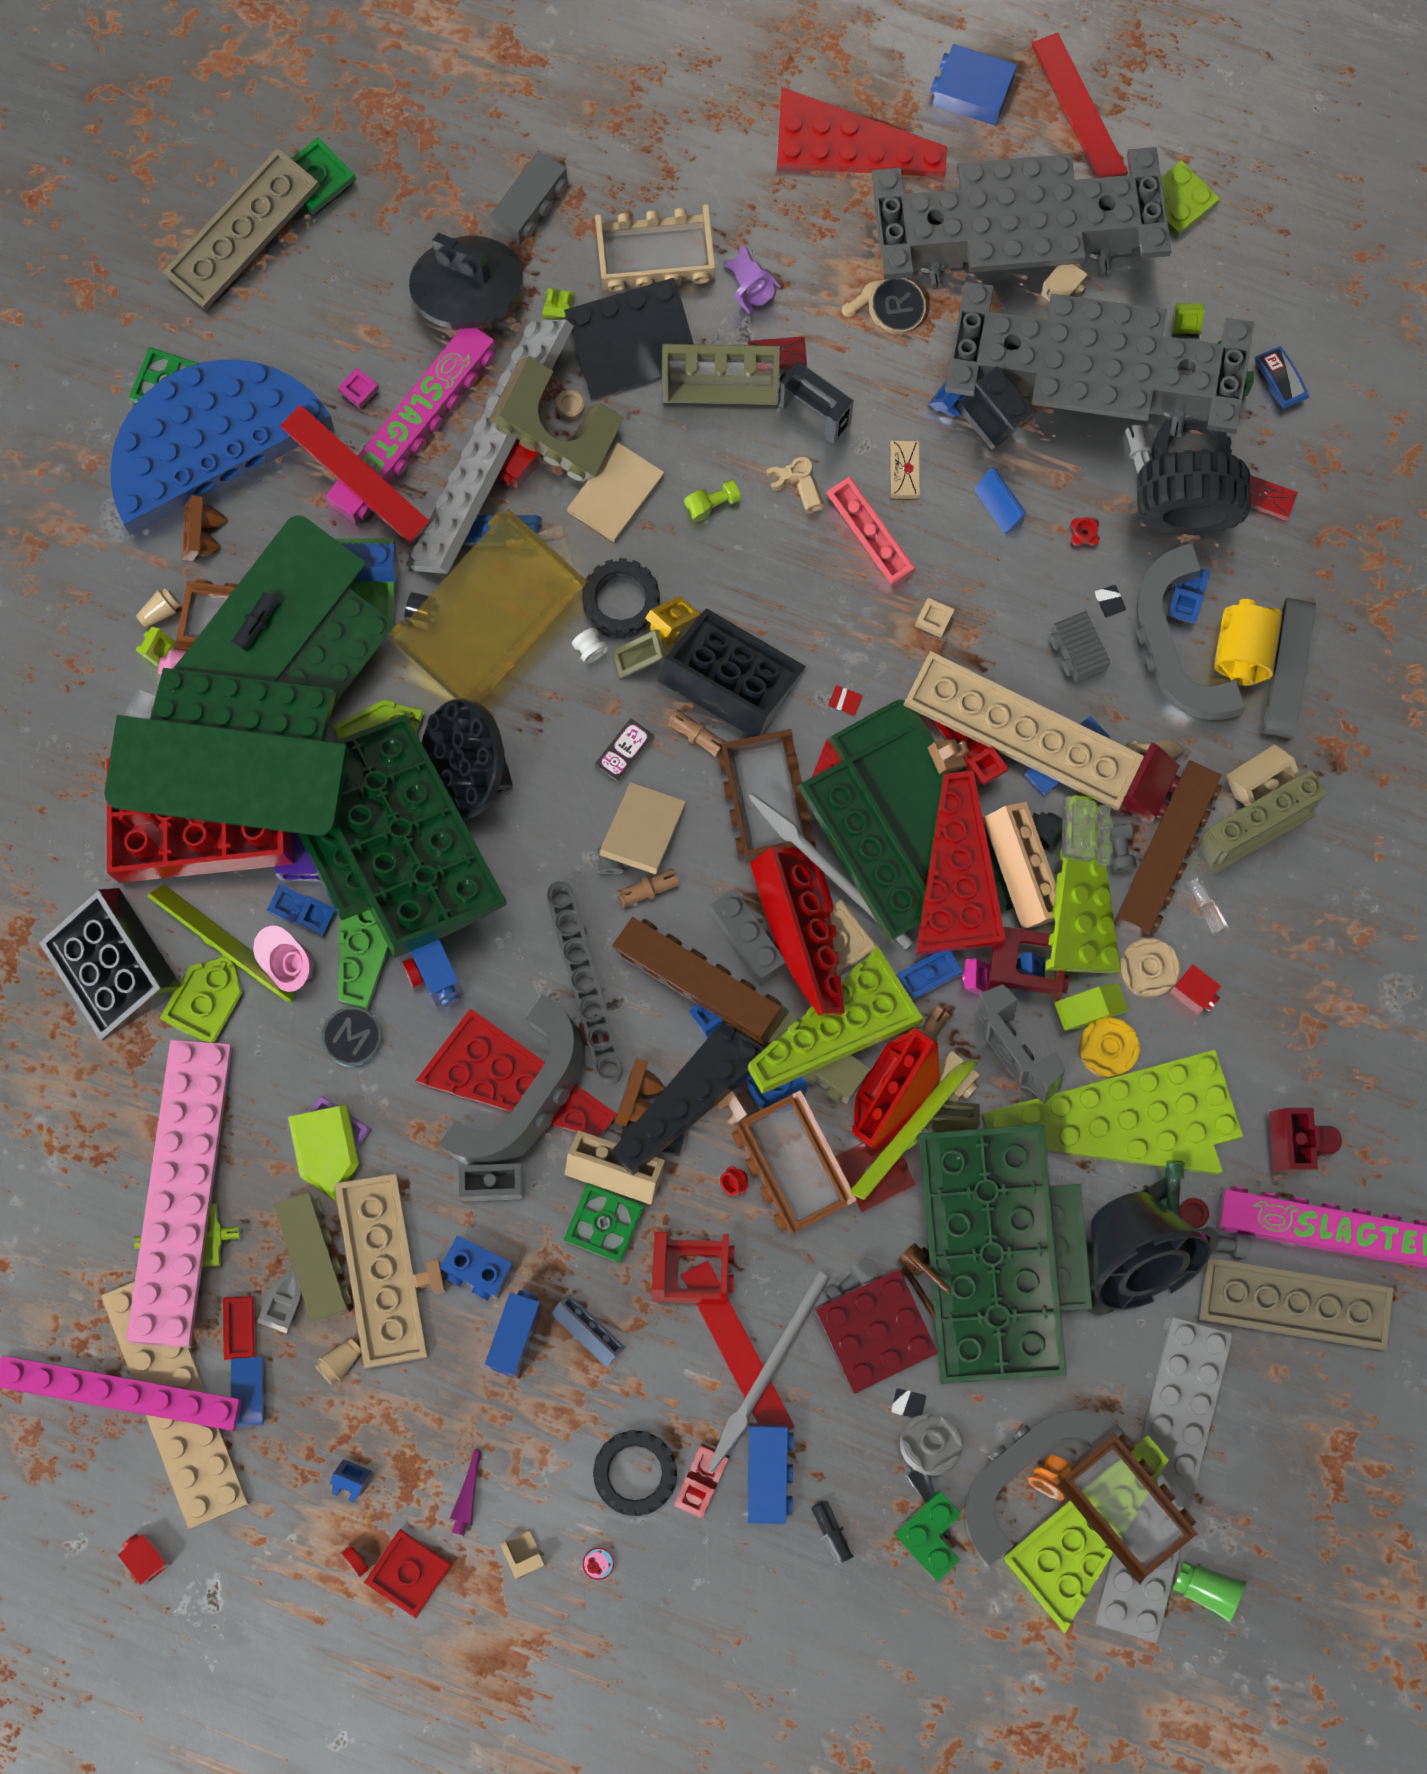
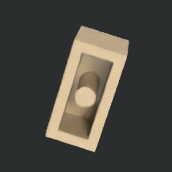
(1262, 775)

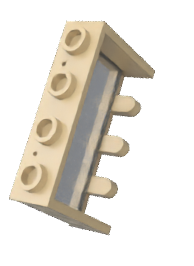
(655, 250)

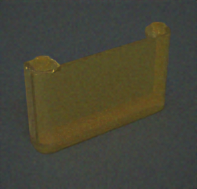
(488, 609)

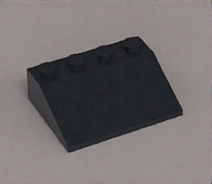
(624, 334)
(730, 673)
(109, 962)

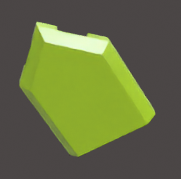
(375, 715)
(204, 999)
(325, 1147)

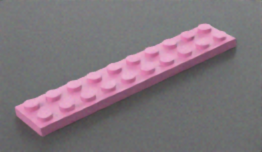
(179, 1194)

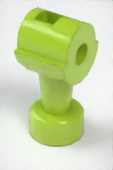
(700, 502)

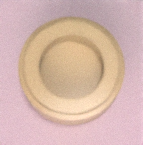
(570, 404)

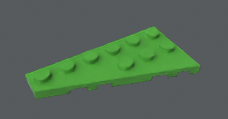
(360, 959)

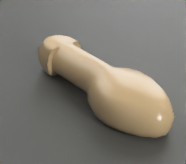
(849, 309)
(1171, 747)

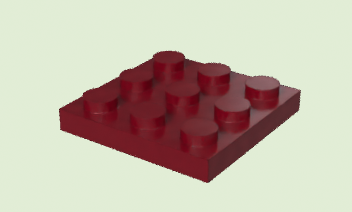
(875, 1330)

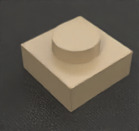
(934, 617)

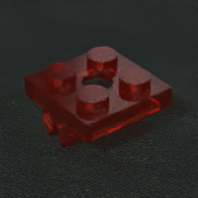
(896, 1180)

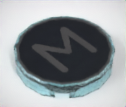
(352, 1036)

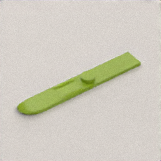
(215, 936)
(909, 1133)

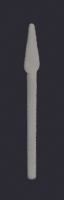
(790, 832)
(739, 1421)

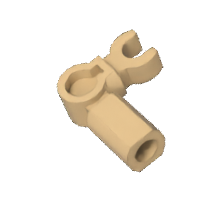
(802, 472)

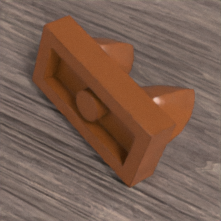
(196, 517)
(639, 1082)

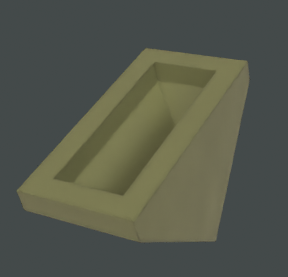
(639, 654)
(955, 1117)

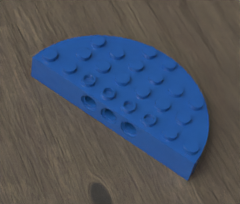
(202, 434)

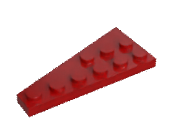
(960, 889)

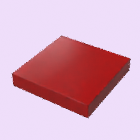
(408, 1573)

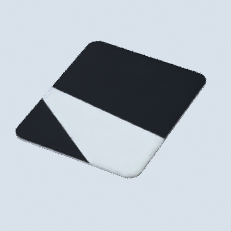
(1110, 600)
(908, 1403)

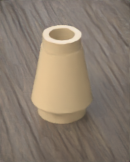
(158, 608)
(338, 1361)

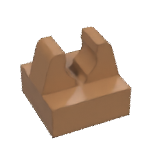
(948, 755)
(740, 1104)
(431, 1278)

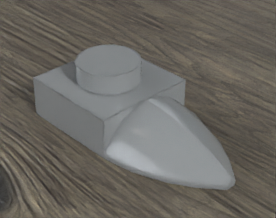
(281, 1303)

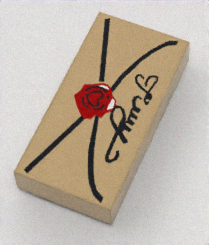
(904, 470)

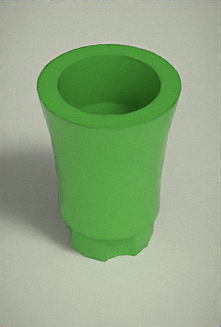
(1210, 1589)

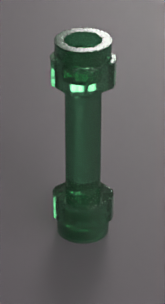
(1174, 1173)

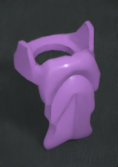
(756, 283)

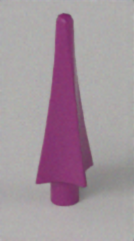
(463, 1510)

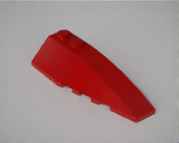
(800, 920)

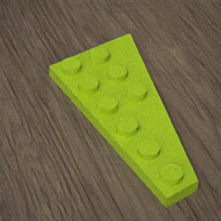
(1083, 918)
(874, 1011)
(1067, 1555)

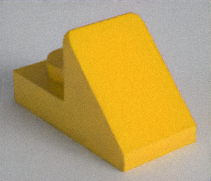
(672, 619)

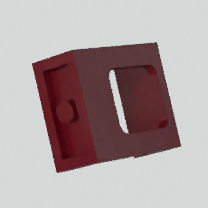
(1004, 960)

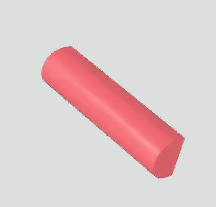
(871, 532)

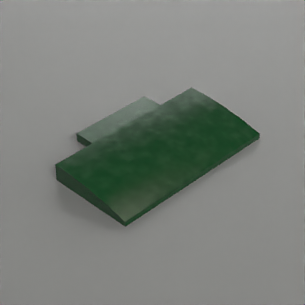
(401, 844)
(1005, 1250)

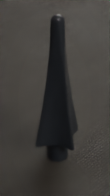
(924, 1487)

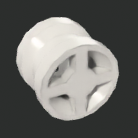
(590, 645)

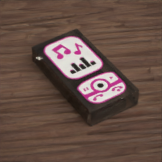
(624, 750)

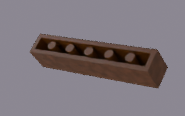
(1167, 850)
(699, 980)

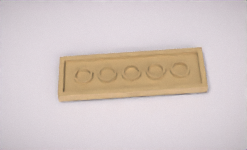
(380, 1271)

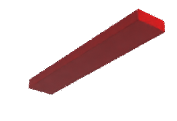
(1078, 107)
(355, 474)
(736, 1347)

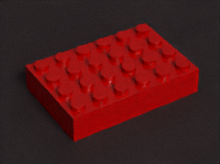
(168, 846)

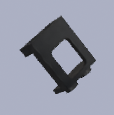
(995, 408)
(836, 412)

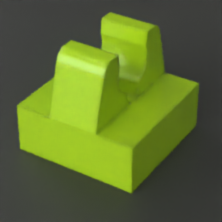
(556, 302)
(1188, 318)
(155, 645)

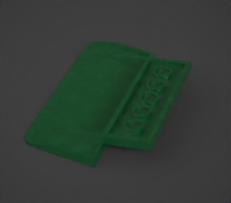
(316, 632)
(231, 754)
(883, 813)

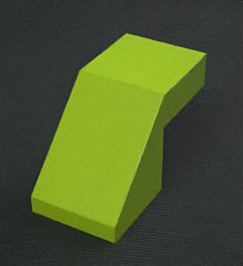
(1091, 1006)

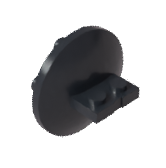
(466, 281)
(467, 754)

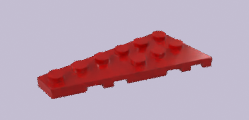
(837, 140)
(497, 1071)

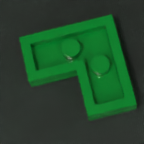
(922, 1533)

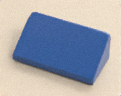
(1000, 501)

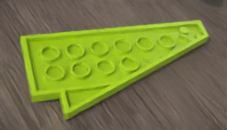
(1139, 1116)

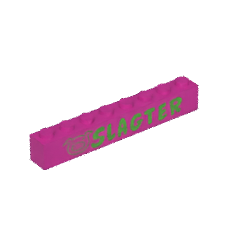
(418, 415)
(1323, 1226)

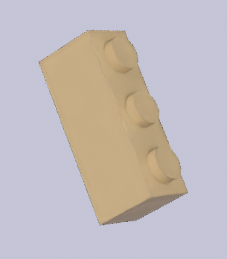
(593, 1163)

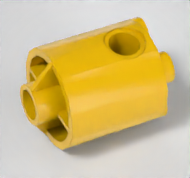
(1248, 642)

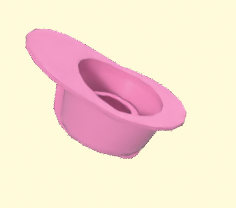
(283, 958)

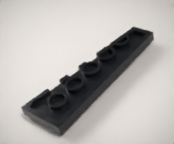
(696, 1089)

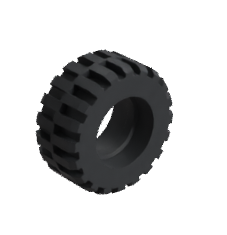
(1193, 492)

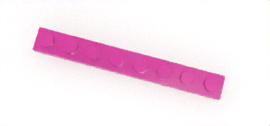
(120, 1393)

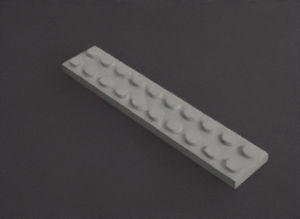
(480, 460)
(1179, 1425)

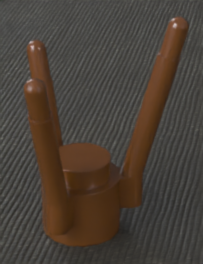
(916, 1262)

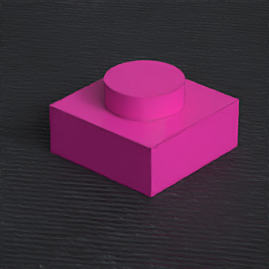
(358, 388)
(975, 975)

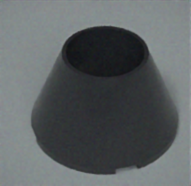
(1143, 1251)

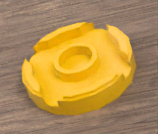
(1109, 1047)

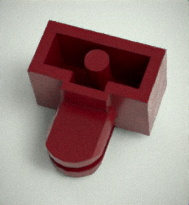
(1298, 1141)

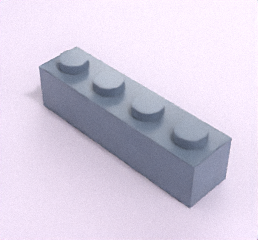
(587, 1330)

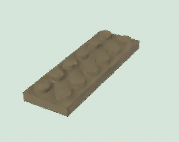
(241, 228)
(1296, 1304)

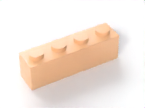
(1022, 863)

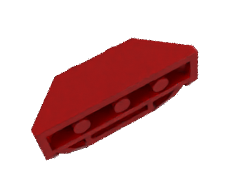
(896, 1087)

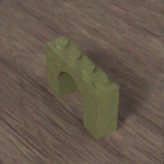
(518, 415)

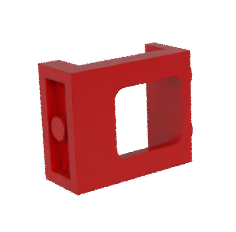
(666, 1267)

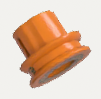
(1043, 1477)

